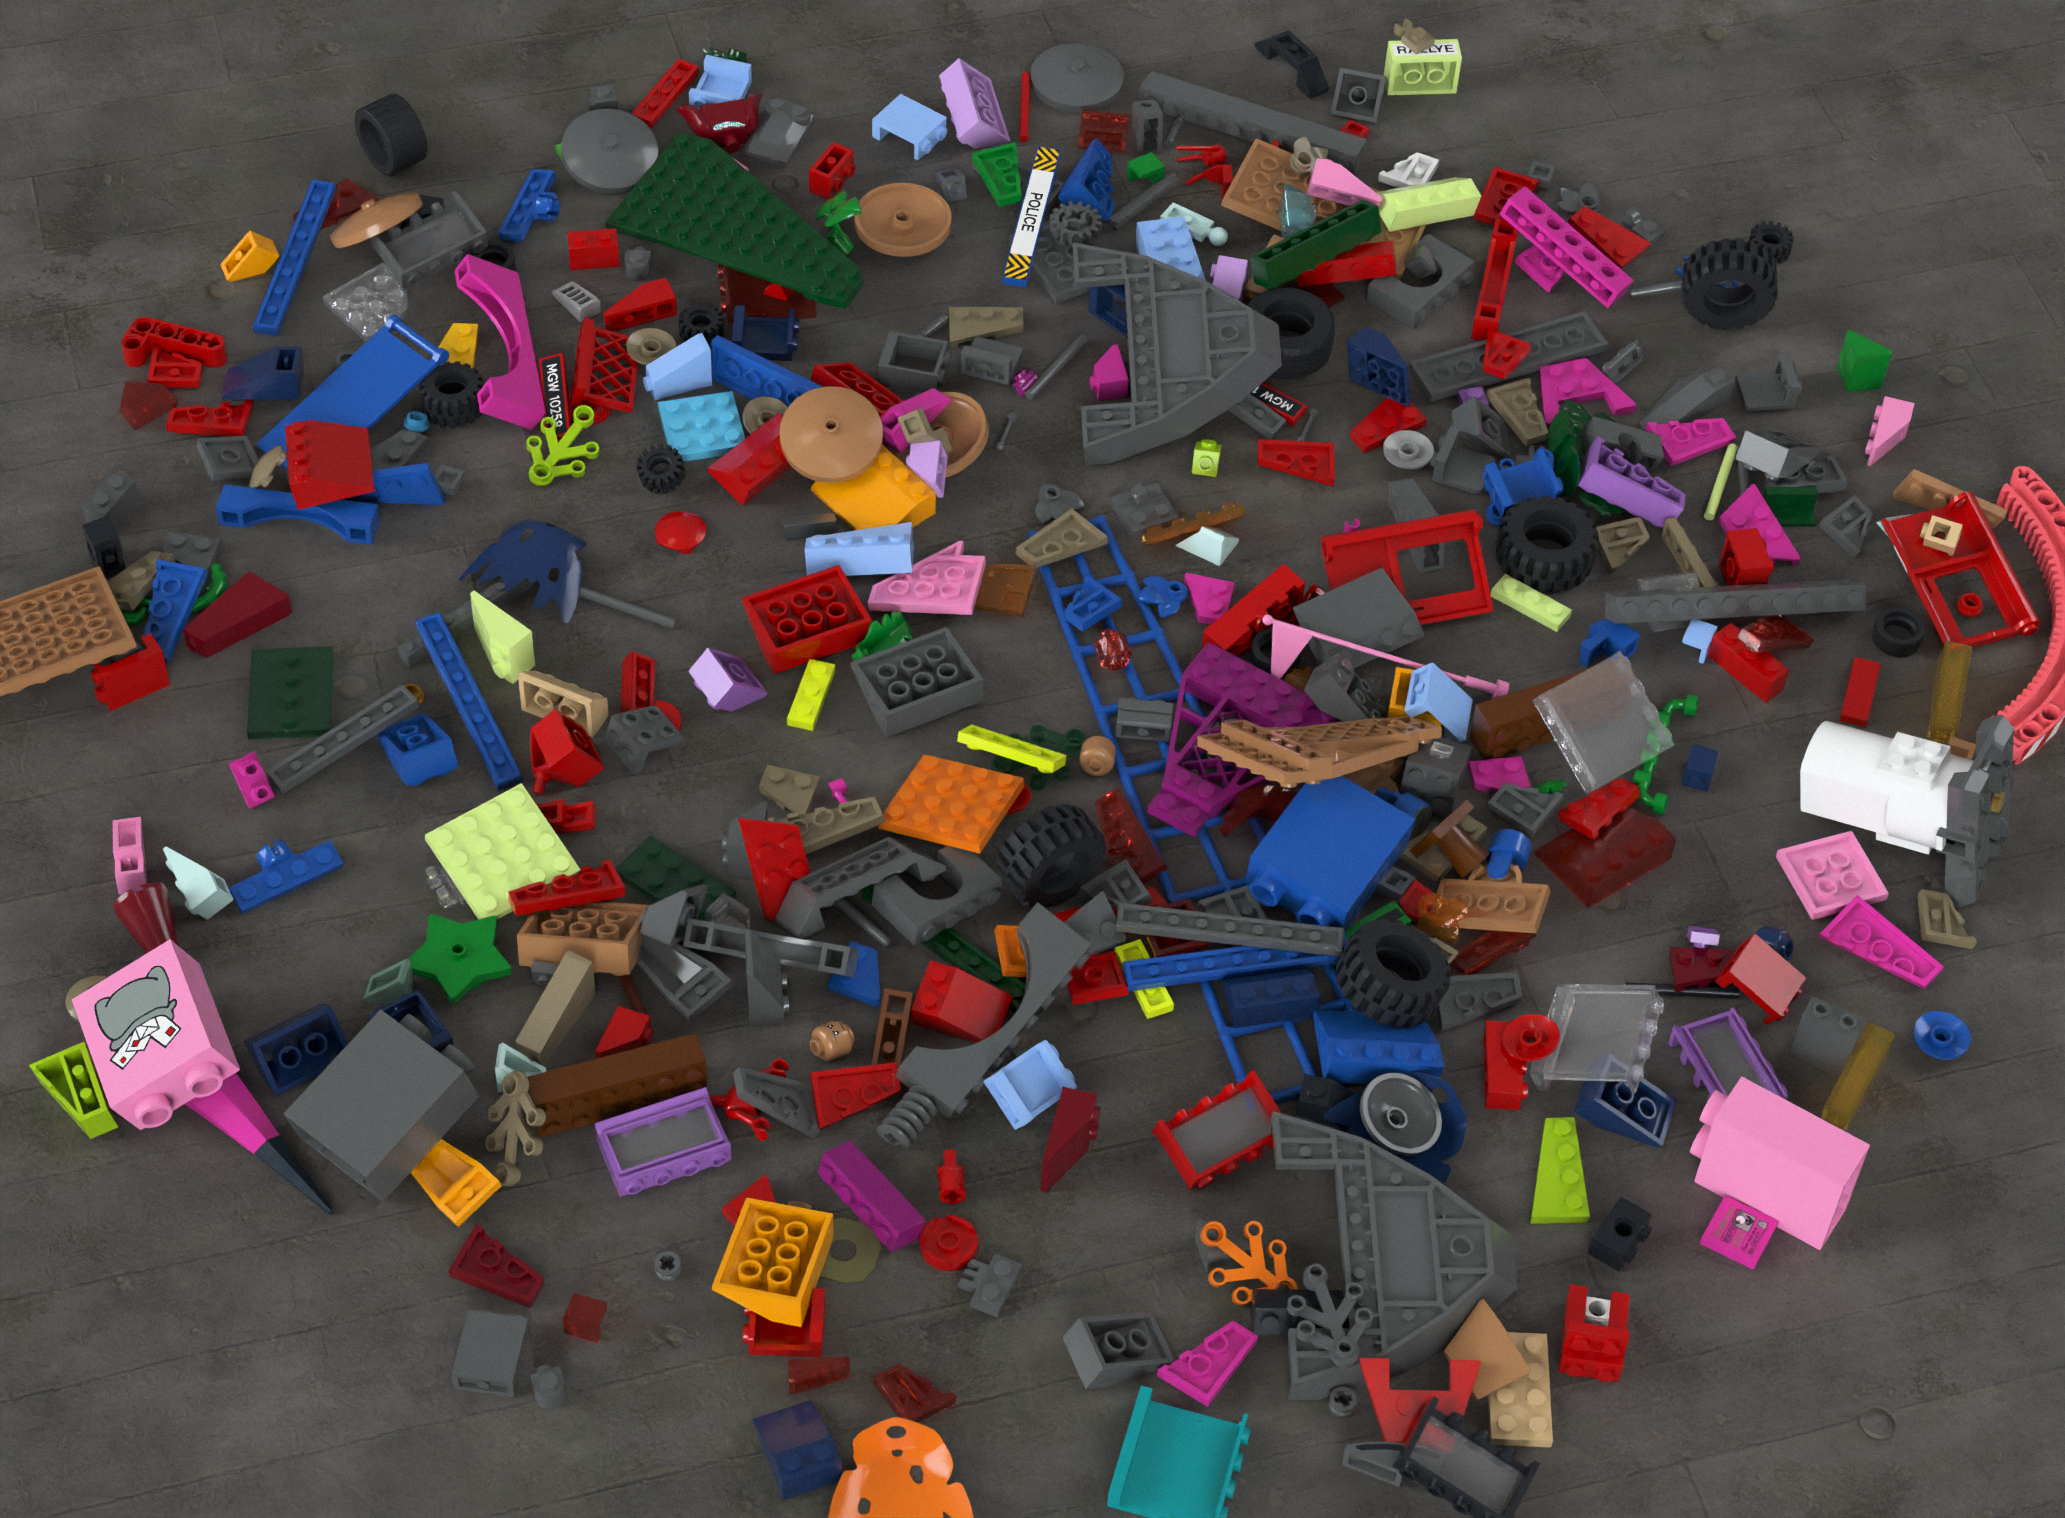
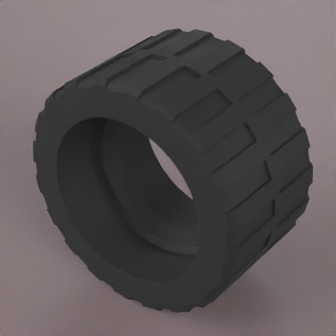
(391, 134)

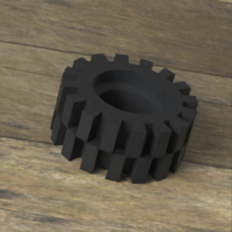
(1776, 234)
(697, 315)
(665, 480)

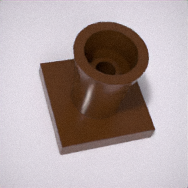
(1454, 842)

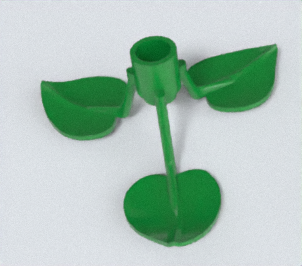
(842, 211)

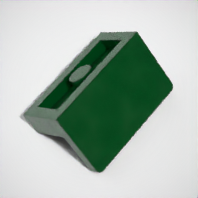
(1792, 505)

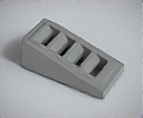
(590, 303)

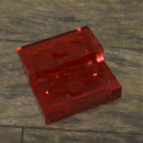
(1107, 127)

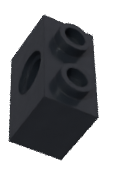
(104, 546)
(1623, 1219)

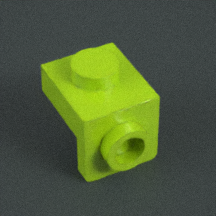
(1206, 458)

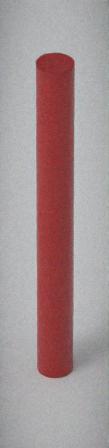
(1024, 107)

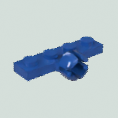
(531, 204)
(283, 873)

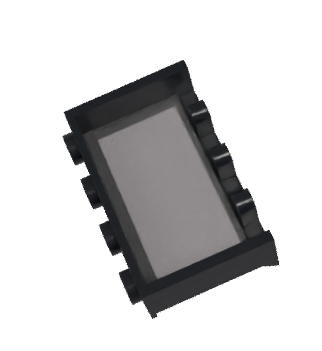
(1463, 1466)

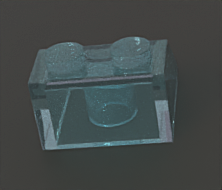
(1295, 211)

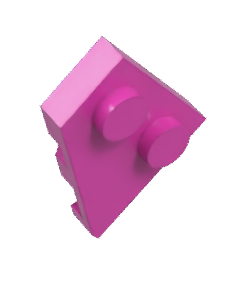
(1493, 773)

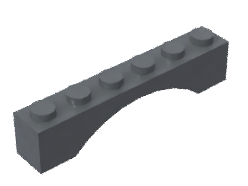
(789, 950)

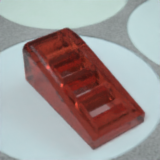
(816, 1372)

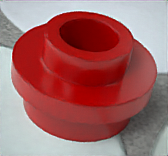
(1970, 605)

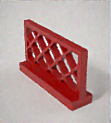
(587, 363)

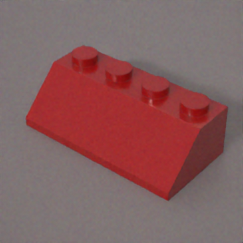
(853, 378)
(752, 463)

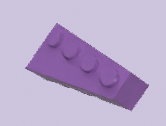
(1629, 485)

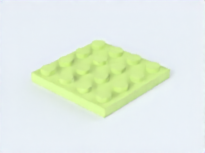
(500, 850)

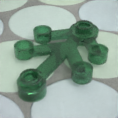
(1064, 744)

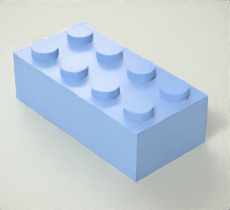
(1169, 243)

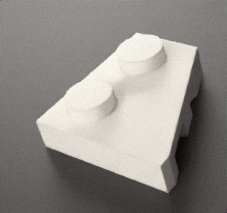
(1413, 171)

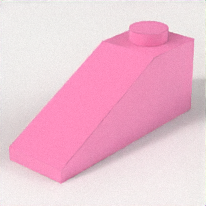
(1339, 185)

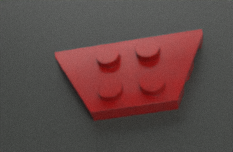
(775, 860)

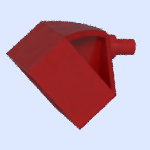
(562, 752)

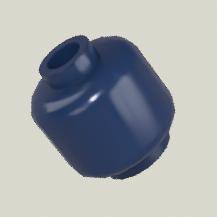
(1777, 940)

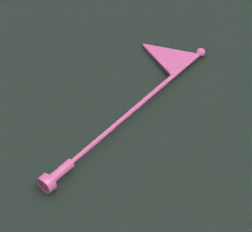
(1291, 639)

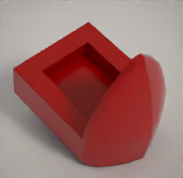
(1220, 174)
(1411, 898)

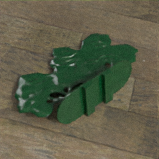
(1567, 453)

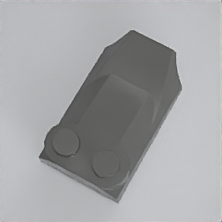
(779, 132)

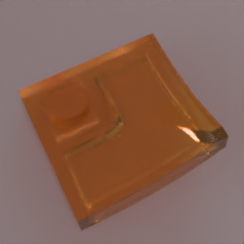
(1006, 588)

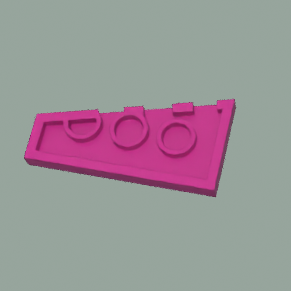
(1540, 268)
(1878, 941)

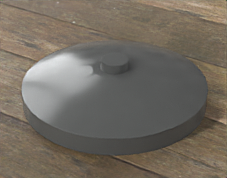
(1077, 77)
(608, 150)

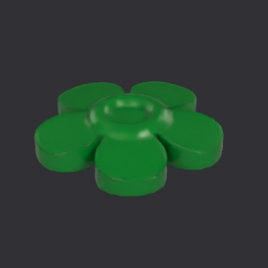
(1551, 786)

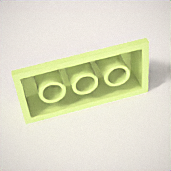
(1428, 203)

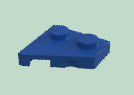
(866, 979)

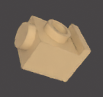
(1947, 528)

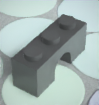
(1636, 444)

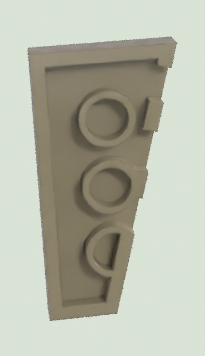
(835, 824)

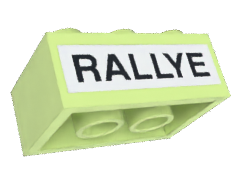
(1423, 73)

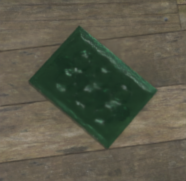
(290, 692)

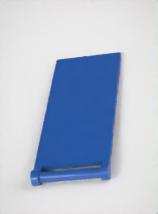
(364, 384)

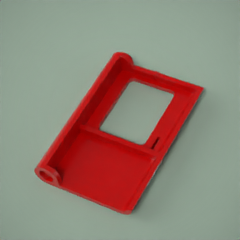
(1366, 550)
(1975, 550)

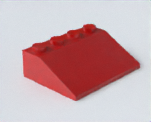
(328, 462)
(807, 618)

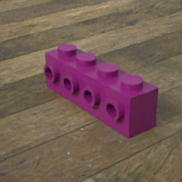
(871, 1196)

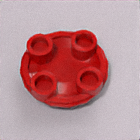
(680, 531)

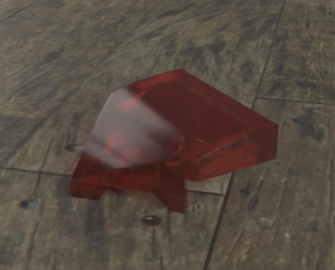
(145, 402)

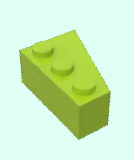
(76, 1086)

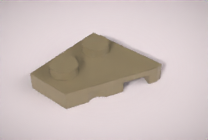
(1621, 541)
(789, 788)
(1941, 921)

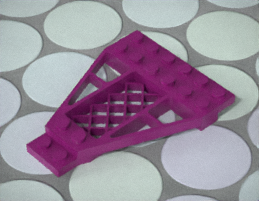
(1238, 693)

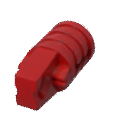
(951, 1179)

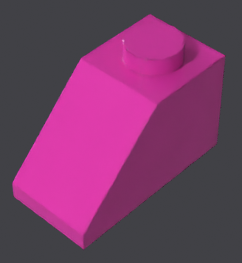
(1110, 376)

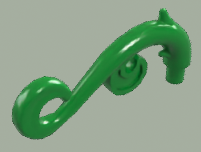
(216, 589)

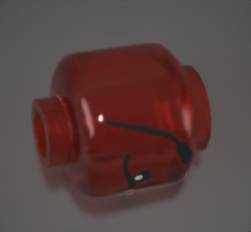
(1112, 649)

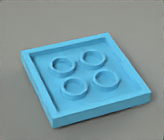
(701, 425)

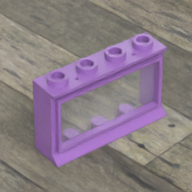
(1723, 1053)
(662, 1142)

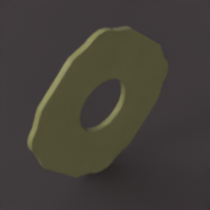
(865, 1259)

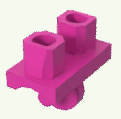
(251, 780)

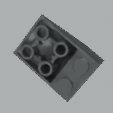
(1342, 693)

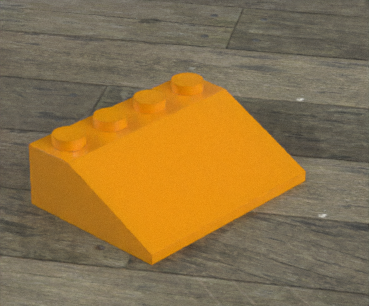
(880, 496)
(775, 1259)

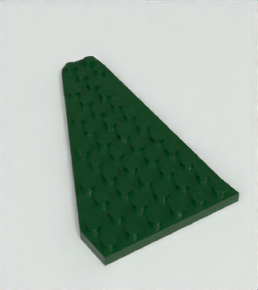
(720, 212)

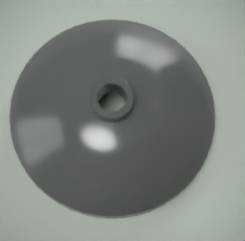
(1409, 1106)

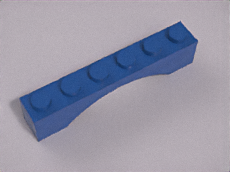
(247, 506)

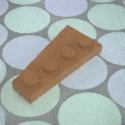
(1932, 493)

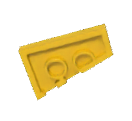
(461, 343)

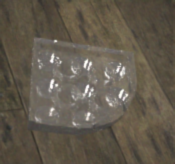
(368, 301)

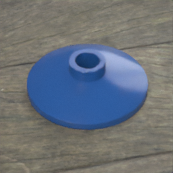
(1943, 1026)

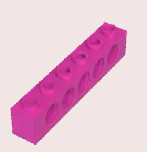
(1566, 247)

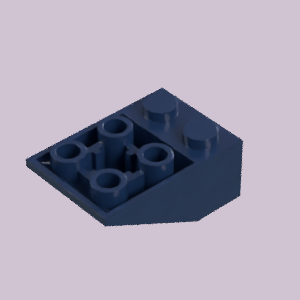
(1378, 365)
(267, 376)

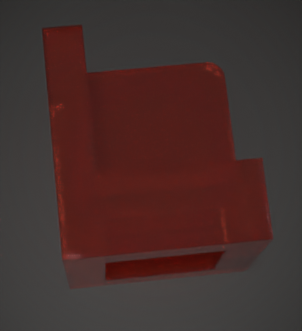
(584, 1317)

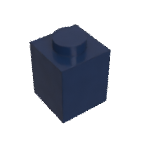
(1699, 767)

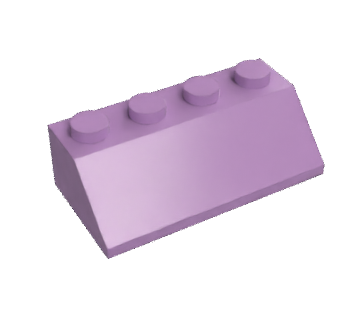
(973, 106)

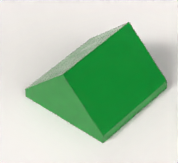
(1862, 363)

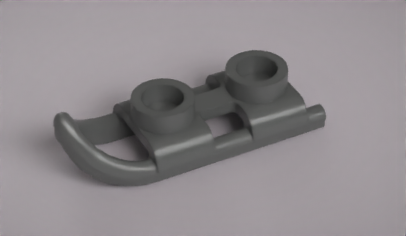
(1625, 359)

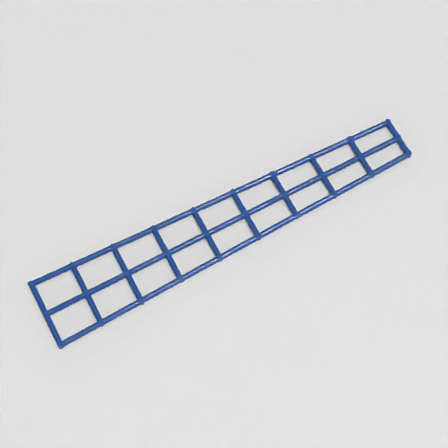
(1125, 773)

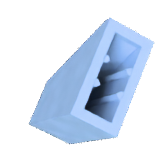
(680, 369)

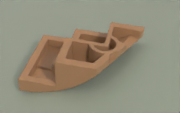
(1487, 1341)

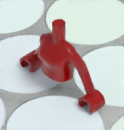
(740, 1110)

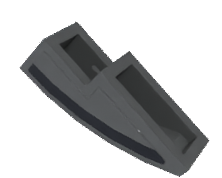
(1374, 1460)

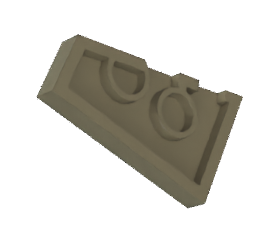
(137, 580)
(1433, 861)

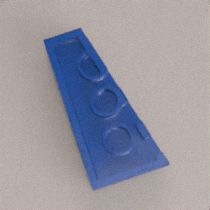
(405, 486)
(172, 602)

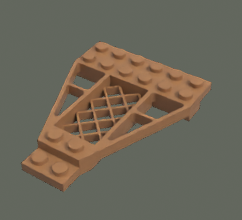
(1317, 751)

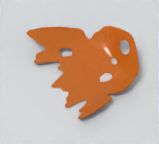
(887, 1478)

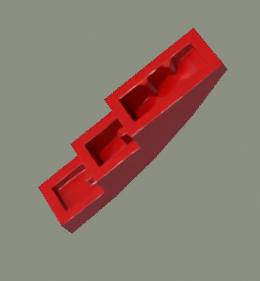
(569, 818)

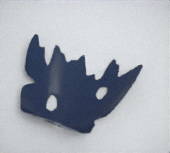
(534, 559)
(1450, 1138)

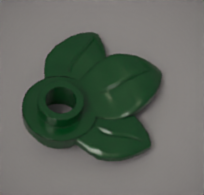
(732, 54)

